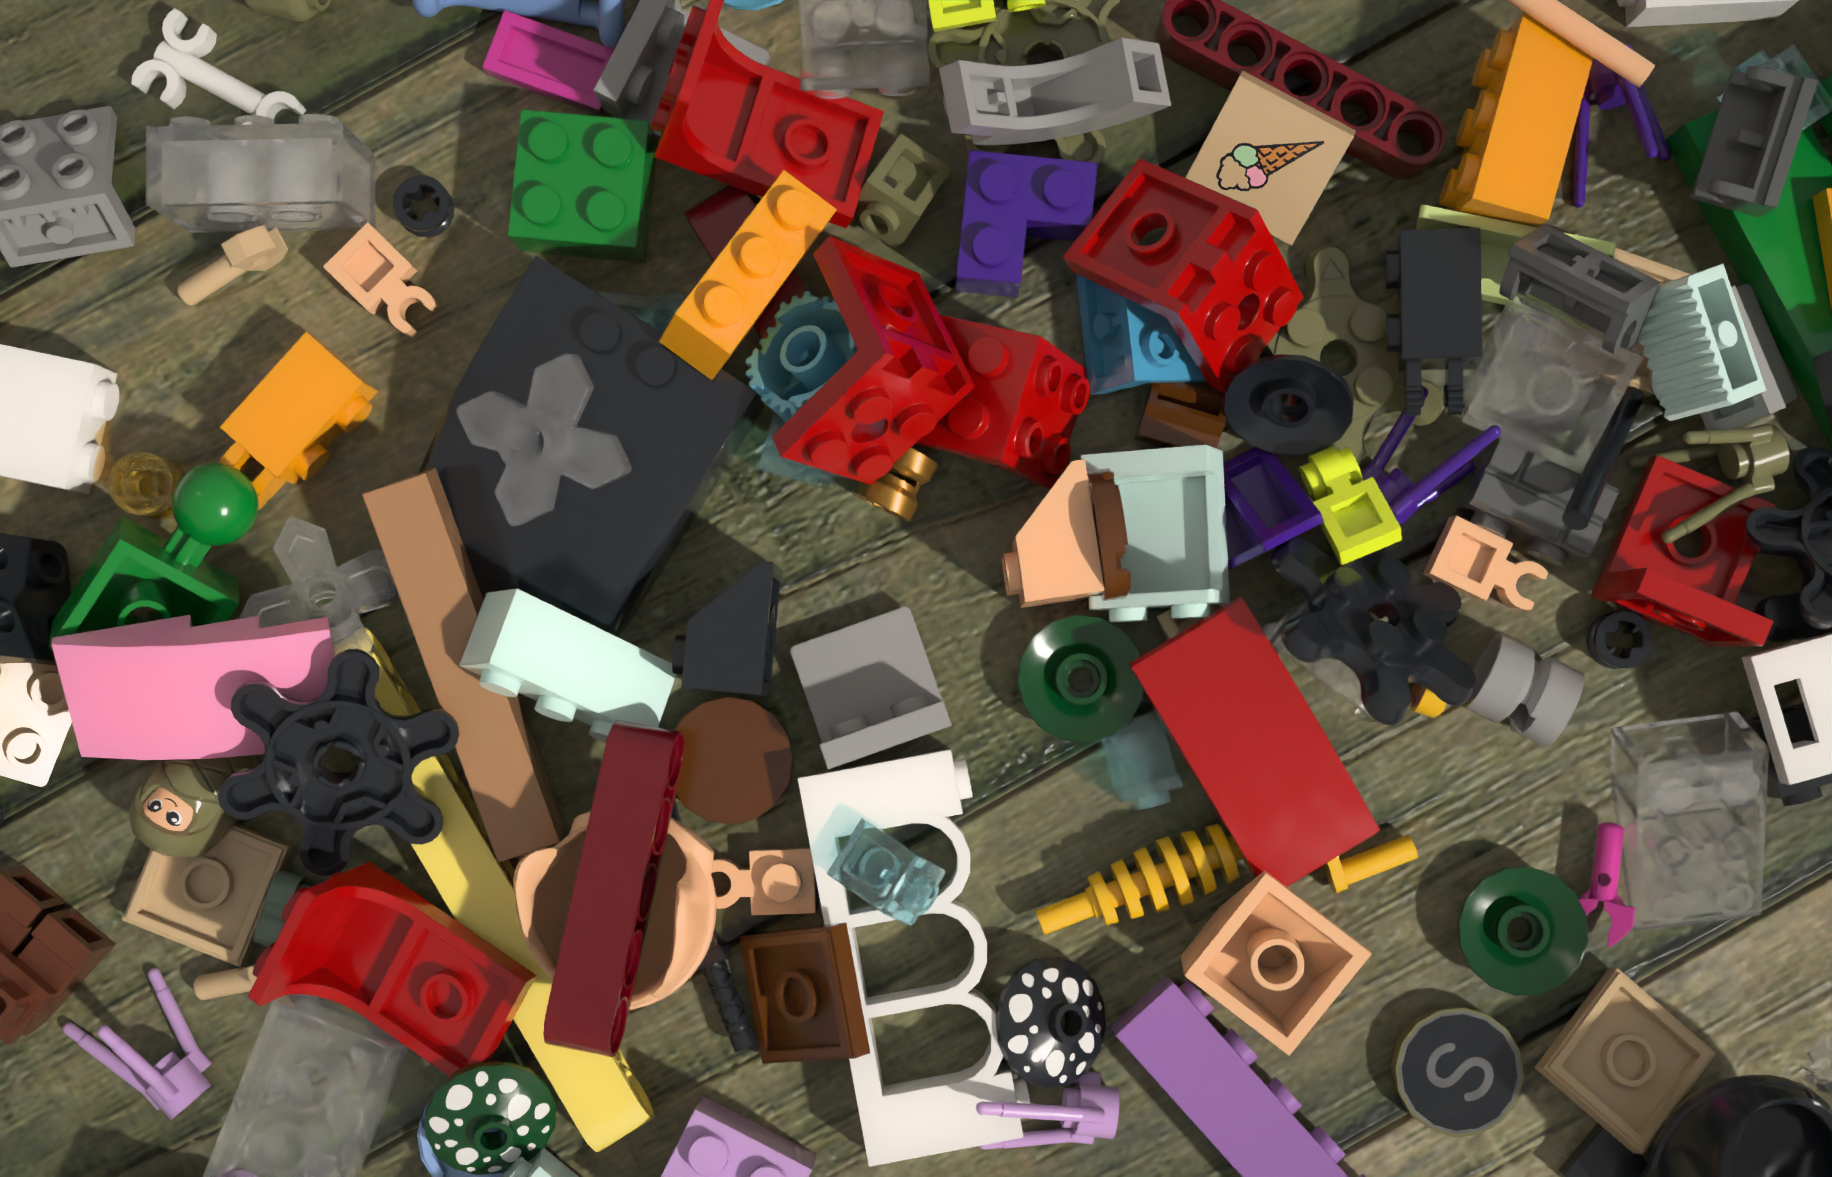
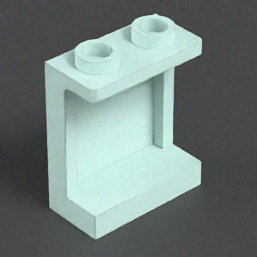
(1173, 531)

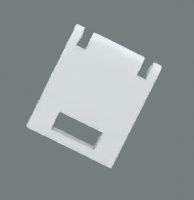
(1811, 665)

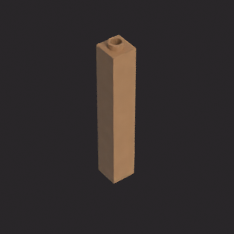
(442, 608)

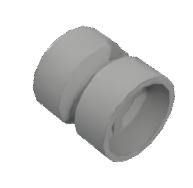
(1528, 692)

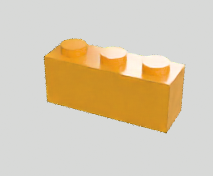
(747, 275)

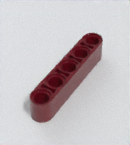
(1331, 81)
(614, 889)

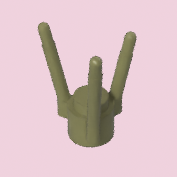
(1743, 454)

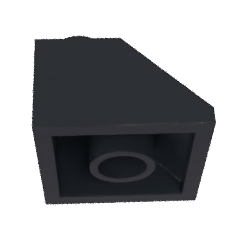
(733, 637)

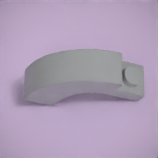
(1055, 97)

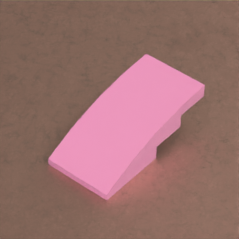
(170, 685)

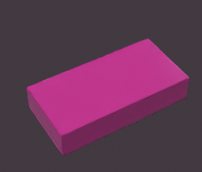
(547, 61)

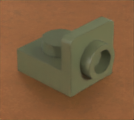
(899, 191)

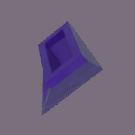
(1262, 505)

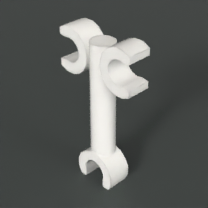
(180, 60)

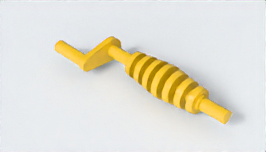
(1196, 863)

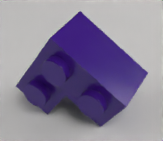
(1016, 199)

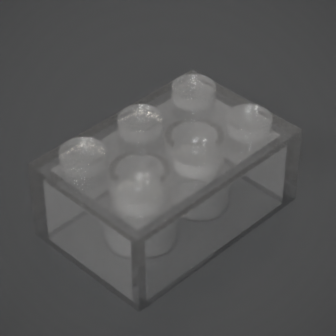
(260, 174)
(308, 1094)

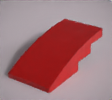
(1254, 745)

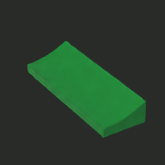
(1777, 254)

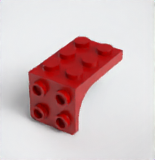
(753, 122)
(1020, 402)
(397, 965)

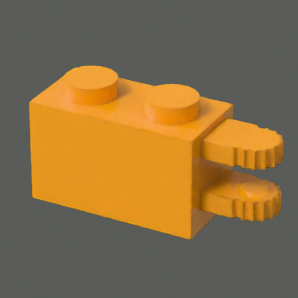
(296, 416)

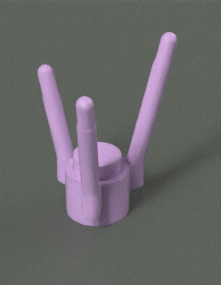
(169, 1083)
(1084, 1114)

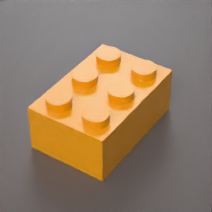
(1519, 125)

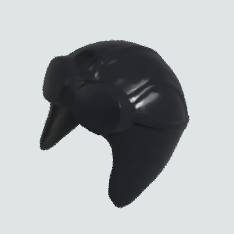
(1746, 1131)

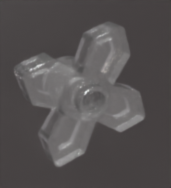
(513, 429)
(313, 576)

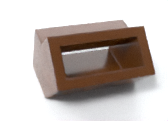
(1181, 416)

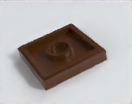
(805, 994)

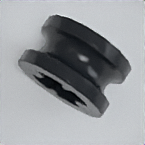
(415, 189)
(1629, 656)

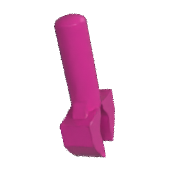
(1605, 882)

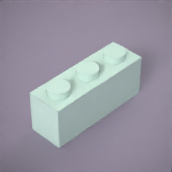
(565, 664)

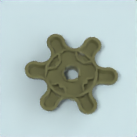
(1058, 26)
(1339, 315)

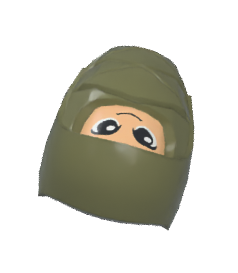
(179, 805)

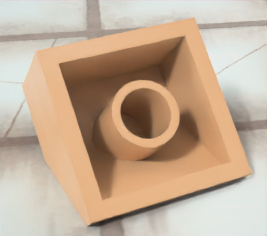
(1057, 547)
(1273, 960)

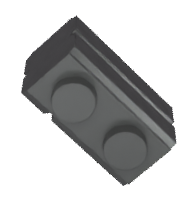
(1527, 498)

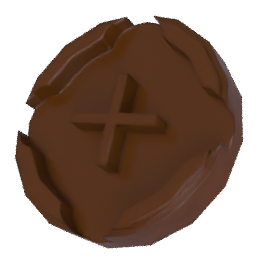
(1110, 533)
(733, 760)

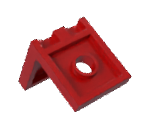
(1208, 274)
(894, 383)
(1676, 590)

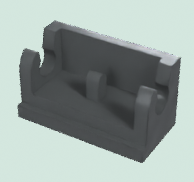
(1753, 140)
(1581, 284)

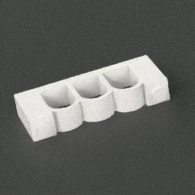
(939, 1110)

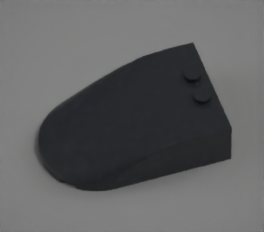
(674, 424)

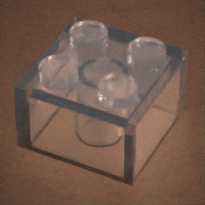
(1547, 382)

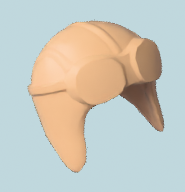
(679, 917)

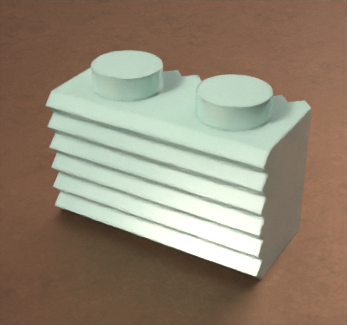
(1698, 346)

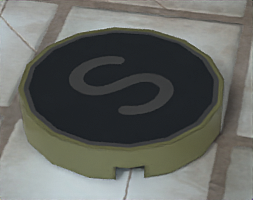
(1457, 1071)

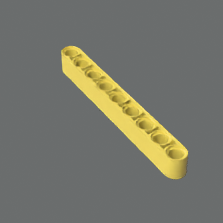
(480, 894)

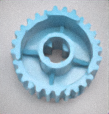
(800, 353)

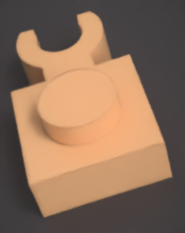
(377, 276)
(1476, 562)
(776, 881)

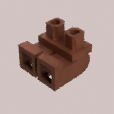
(41, 952)

